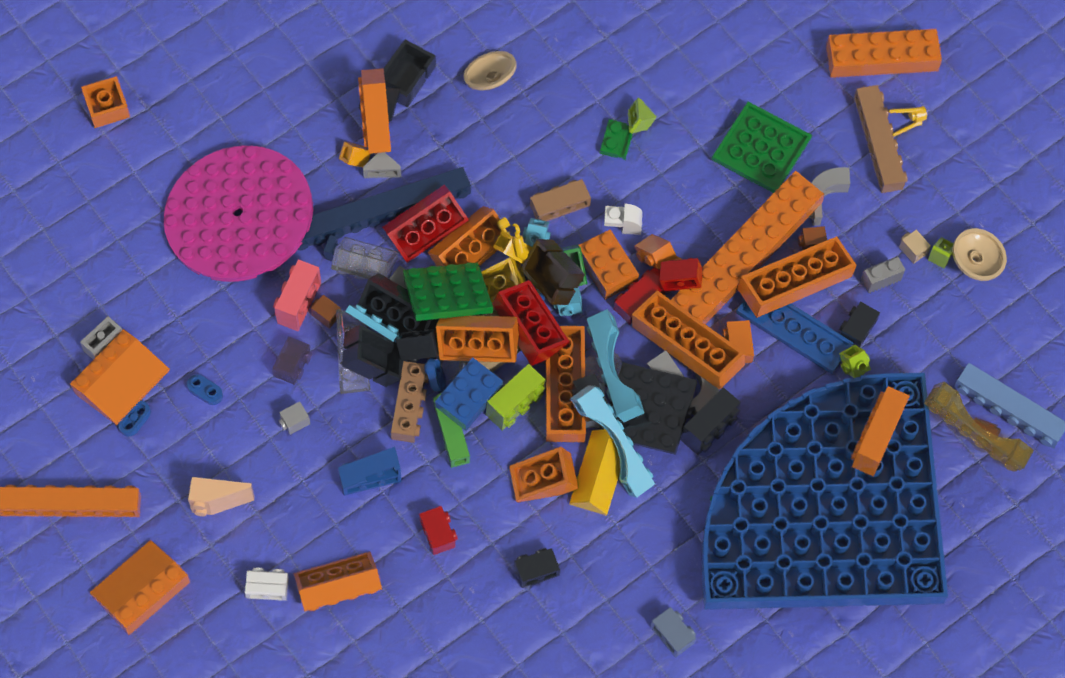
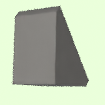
(382, 167)

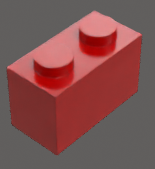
(681, 274)
(437, 530)

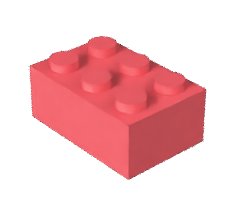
(297, 295)

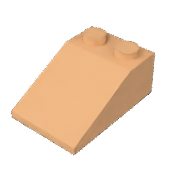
(215, 496)

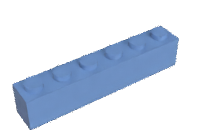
(1010, 405)

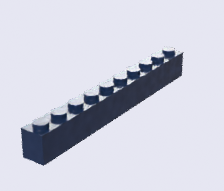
(381, 207)

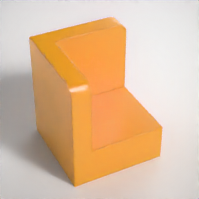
(354, 154)

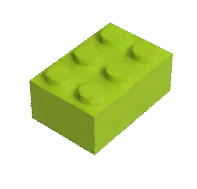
(515, 397)

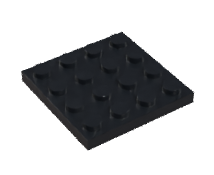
(665, 403)

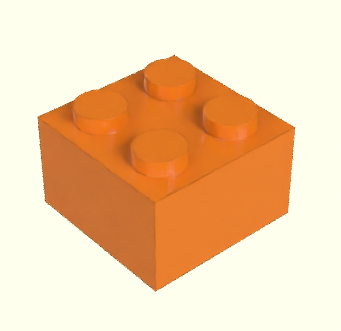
(105, 102)

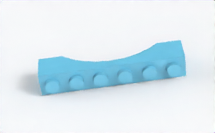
(605, 333)
(633, 474)

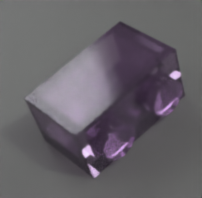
(292, 360)

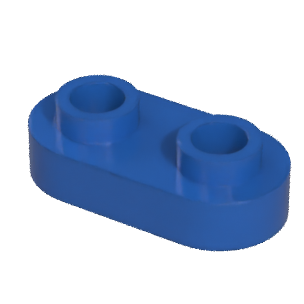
(435, 374)
(204, 388)
(135, 419)

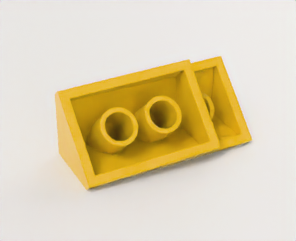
(597, 474)

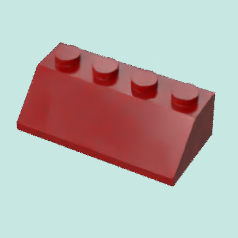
(425, 223)
(537, 328)

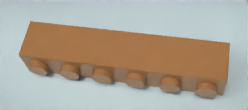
(880, 139)

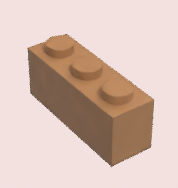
(560, 200)

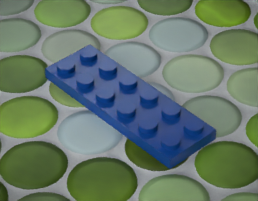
(801, 334)

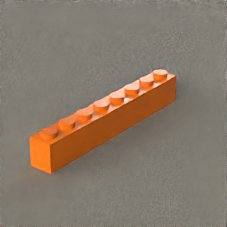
(70, 501)

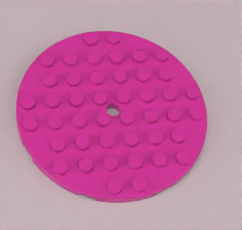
(240, 247)

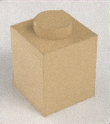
(914, 246)

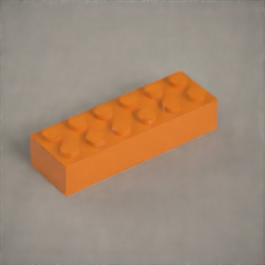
(883, 53)
(796, 276)
(688, 340)
(563, 368)

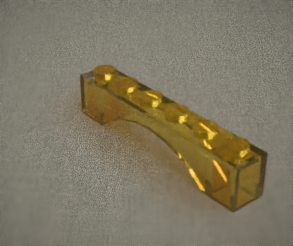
(948, 404)

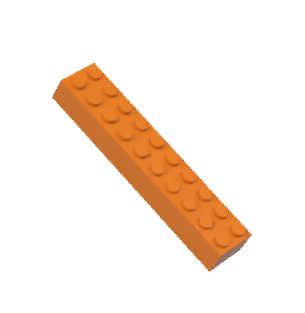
(751, 246)

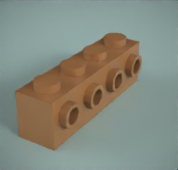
(408, 402)

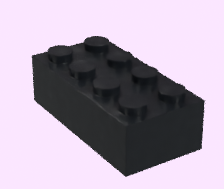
(392, 305)

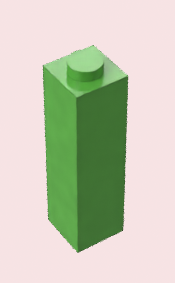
(453, 439)

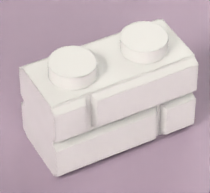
(266, 584)

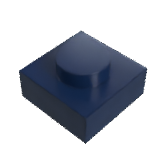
(330, 247)

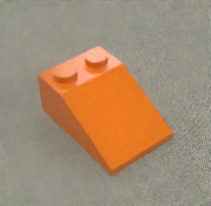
(544, 475)

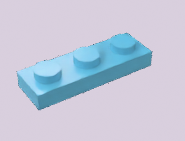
(373, 321)

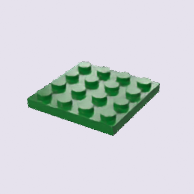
(761, 147)
(447, 291)

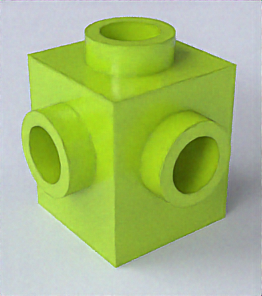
(855, 361)

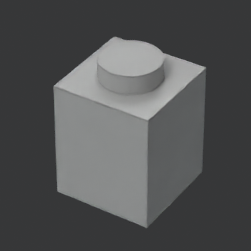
(294, 418)

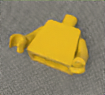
(509, 245)

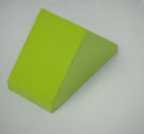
(640, 116)
(941, 252)

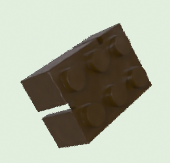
(552, 272)

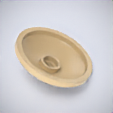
(490, 70)
(982, 247)

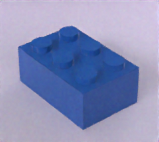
(468, 394)

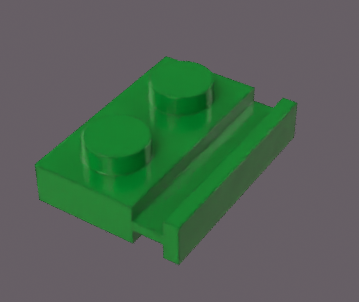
(616, 140)

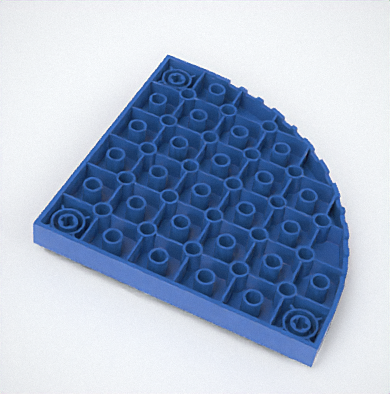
(813, 531)

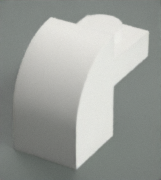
(627, 217)

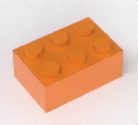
(608, 264)

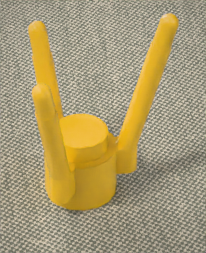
(916, 114)

